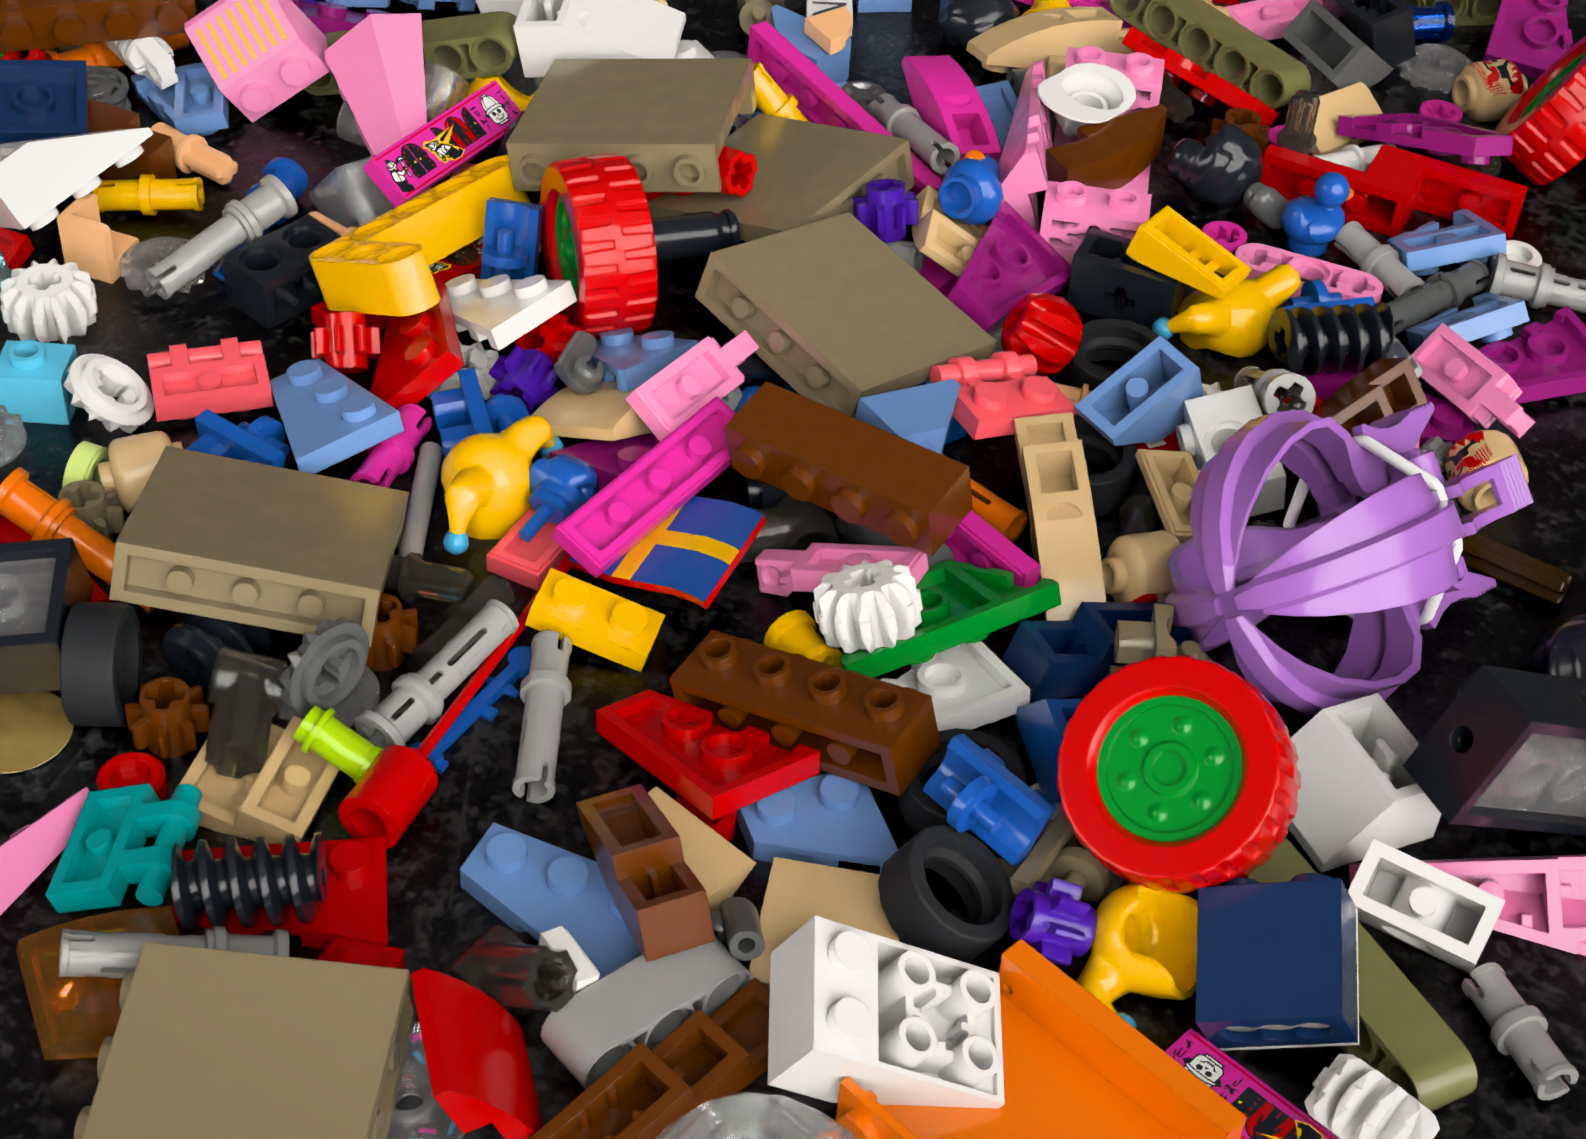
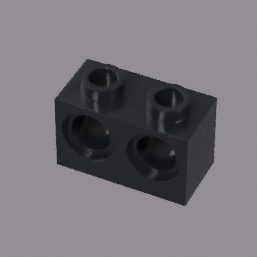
(274, 273)

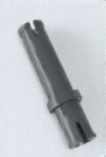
(1438, 294)

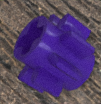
(886, 209)
(525, 375)
(1053, 920)

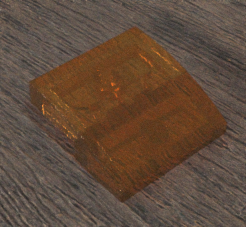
(79, 1012)

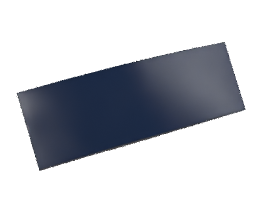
(1074, 655)

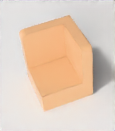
(91, 242)

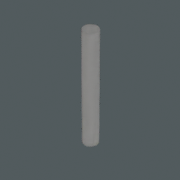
(421, 499)

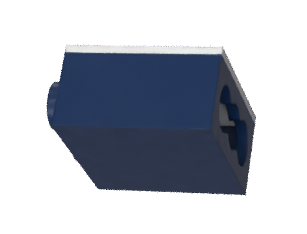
(1277, 964)

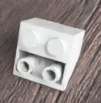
(1357, 784)

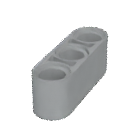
(639, 1005)

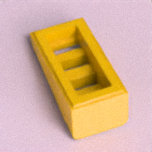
(1186, 254)

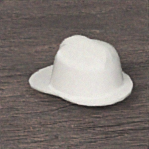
(1086, 95)

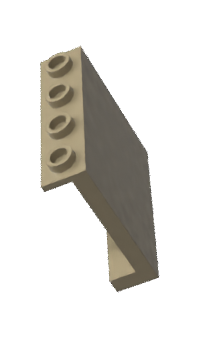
(653, 111)
(801, 174)
(837, 311)
(257, 543)
(251, 1048)

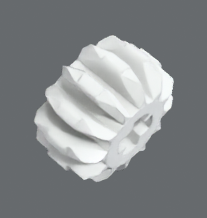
(48, 302)
(867, 606)
(1364, 1104)

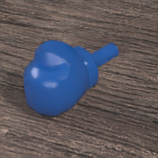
(557, 491)

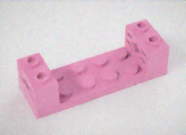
(1074, 208)

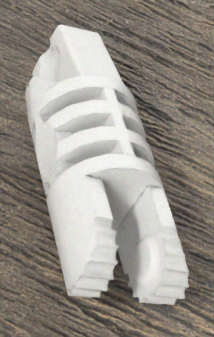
(147, 57)

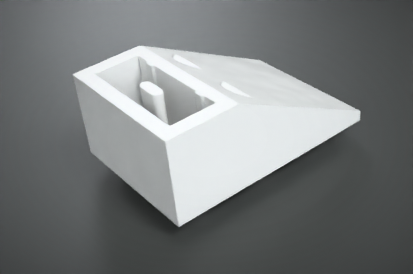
(595, 31)
(48, 170)
(885, 1017)

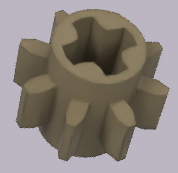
(95, 506)

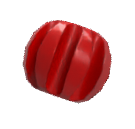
(1045, 328)

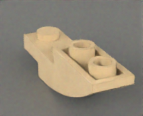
(1047, 33)
(1060, 510)

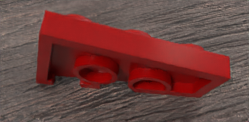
(1205, 85)
(418, 353)
(699, 759)
(354, 901)

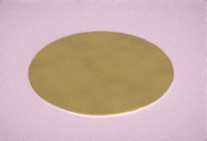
(31, 730)

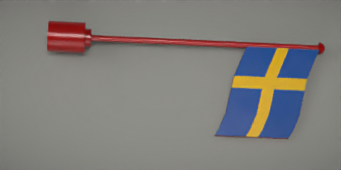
(682, 557)

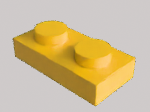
(595, 619)

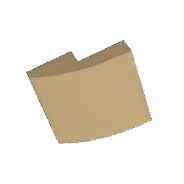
(944, 237)
(593, 416)
(269, 802)
(808, 889)

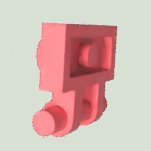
(210, 378)
(989, 407)

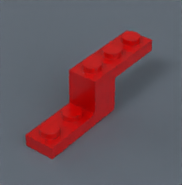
(1398, 185)

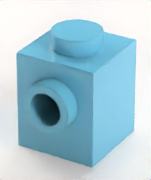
(34, 380)

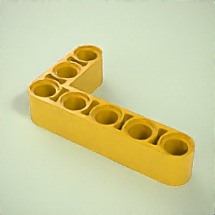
(387, 260)

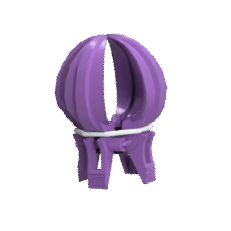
(1375, 553)

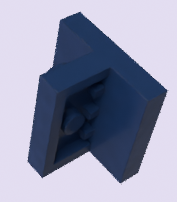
(42, 99)

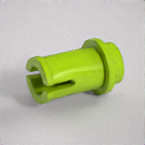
(336, 742)

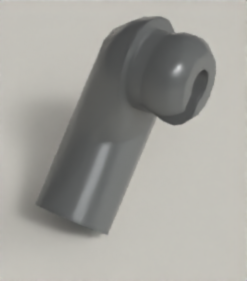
(1266, 204)
(574, 364)
(739, 928)

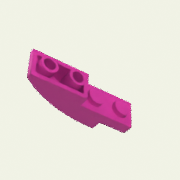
(950, 103)

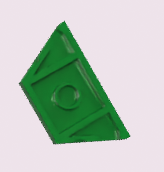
(958, 608)

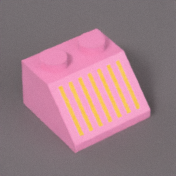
(258, 51)

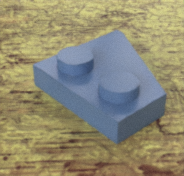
(189, 105)
(1463, 241)
(1488, 320)
(637, 357)
(818, 823)

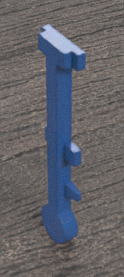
(480, 706)

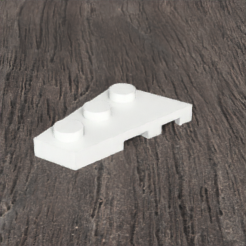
(505, 306)
(967, 686)

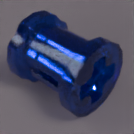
(1434, 21)

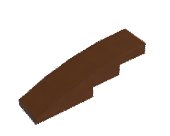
(690, 1066)

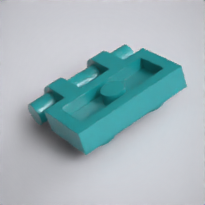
(109, 848)

